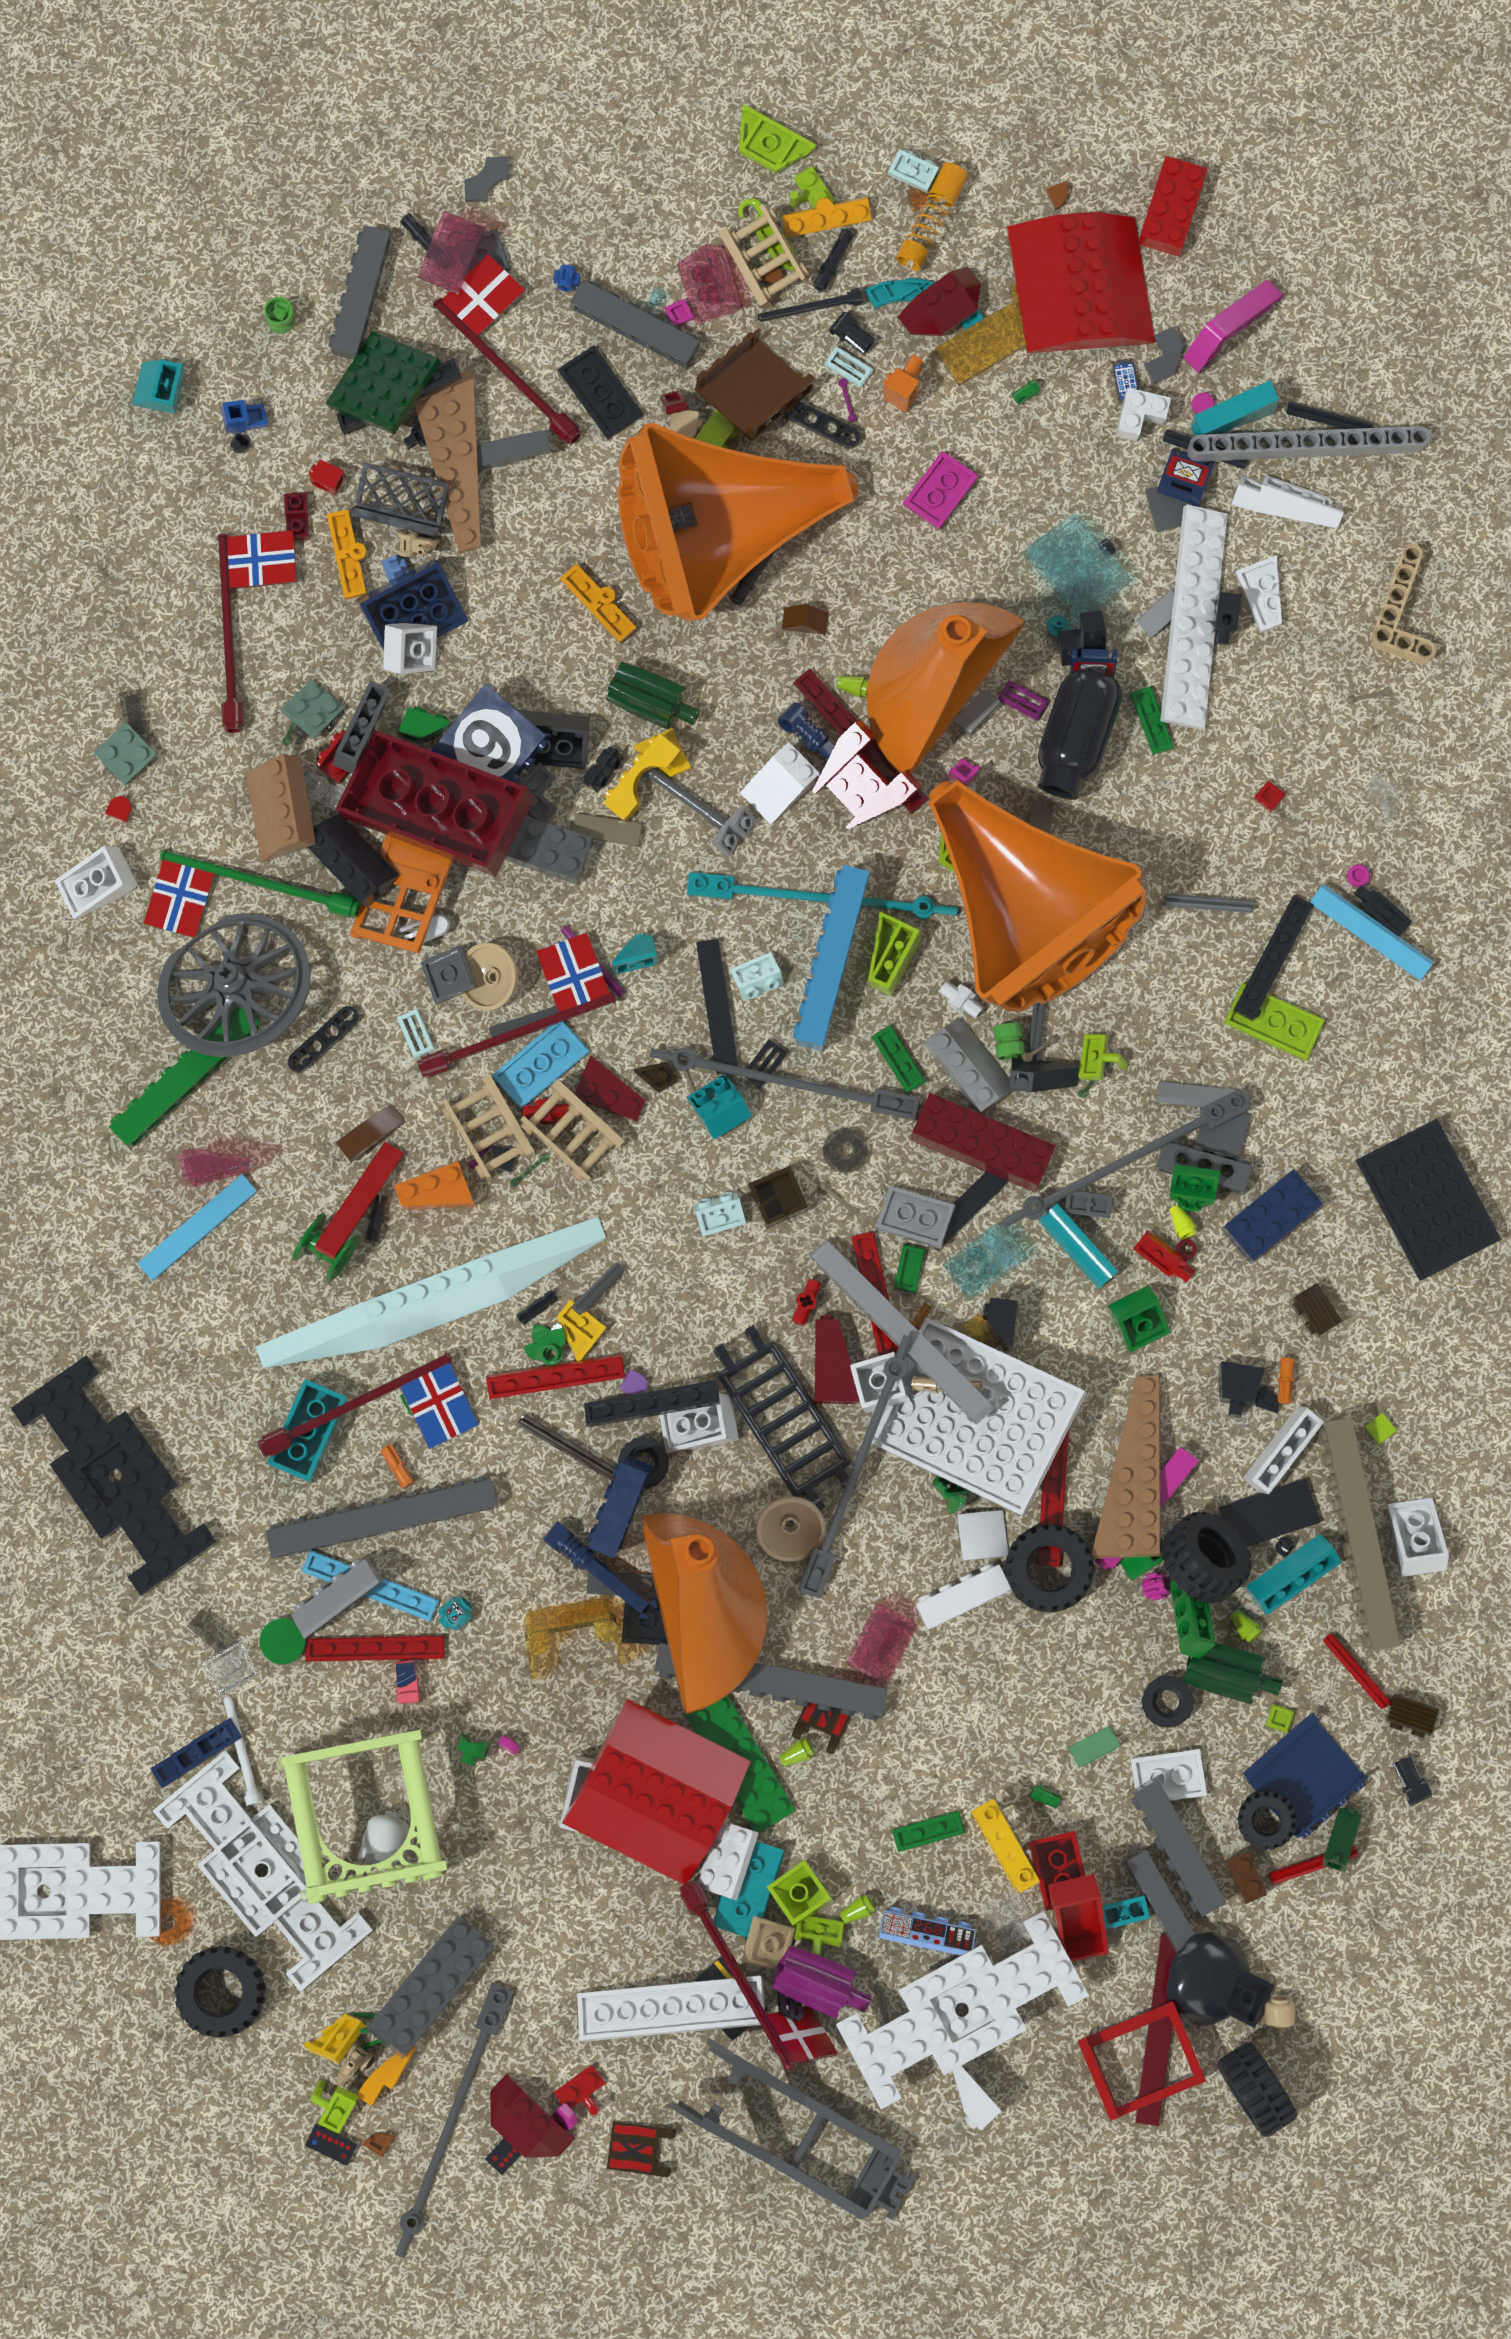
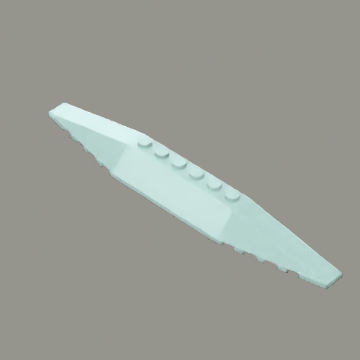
(433, 1299)

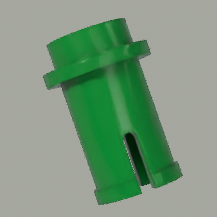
(1025, 392)
(1045, 1796)

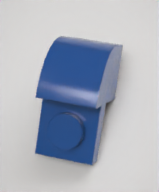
(239, 417)

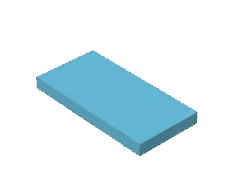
(540, 1064)

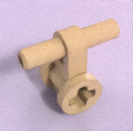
(413, 545)
(356, 2059)

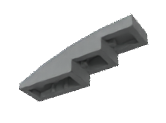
(512, 449)

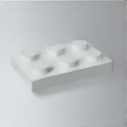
(1177, 1772)
(728, 1860)

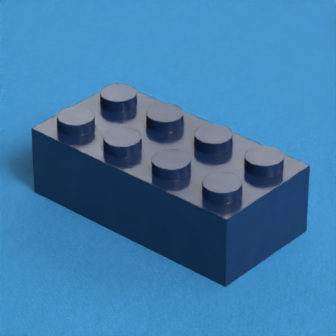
(1272, 1216)
(621, 1503)

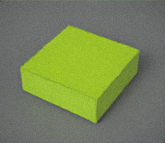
(1380, 1428)
(1279, 1718)

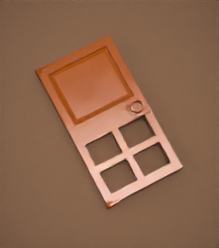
(417, 871)

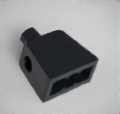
(1226, 606)
(1238, 1386)

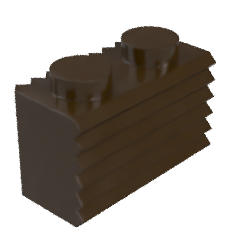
(1316, 1310)
(1411, 1715)

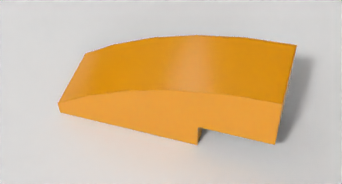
(385, 2074)

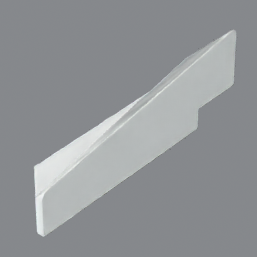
(1286, 501)

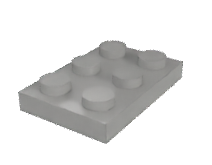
(915, 1217)

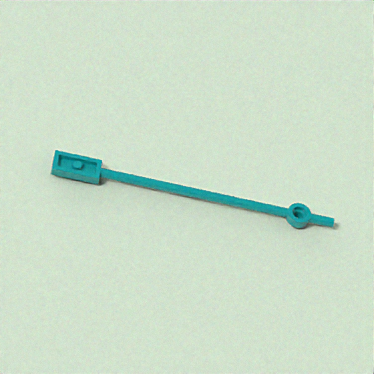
(723, 887)

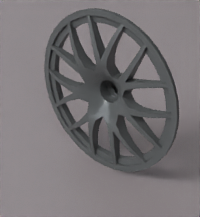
(237, 989)

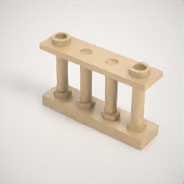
(743, 257)
(499, 1109)
(592, 1124)

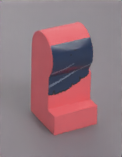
(407, 1682)

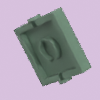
(313, 709)
(125, 753)

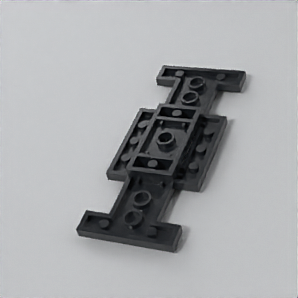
(97, 1451)

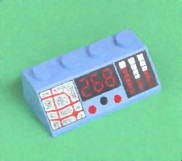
(927, 1933)

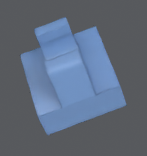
(394, 567)

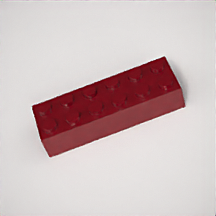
(982, 1142)

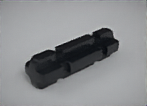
(537, 1307)

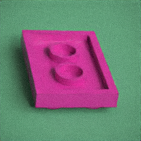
(940, 490)

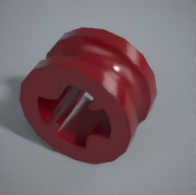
(1190, 1243)

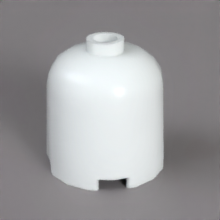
(383, 1838)

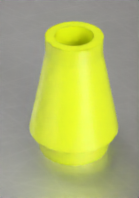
(1182, 1223)

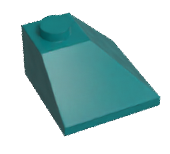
(636, 955)

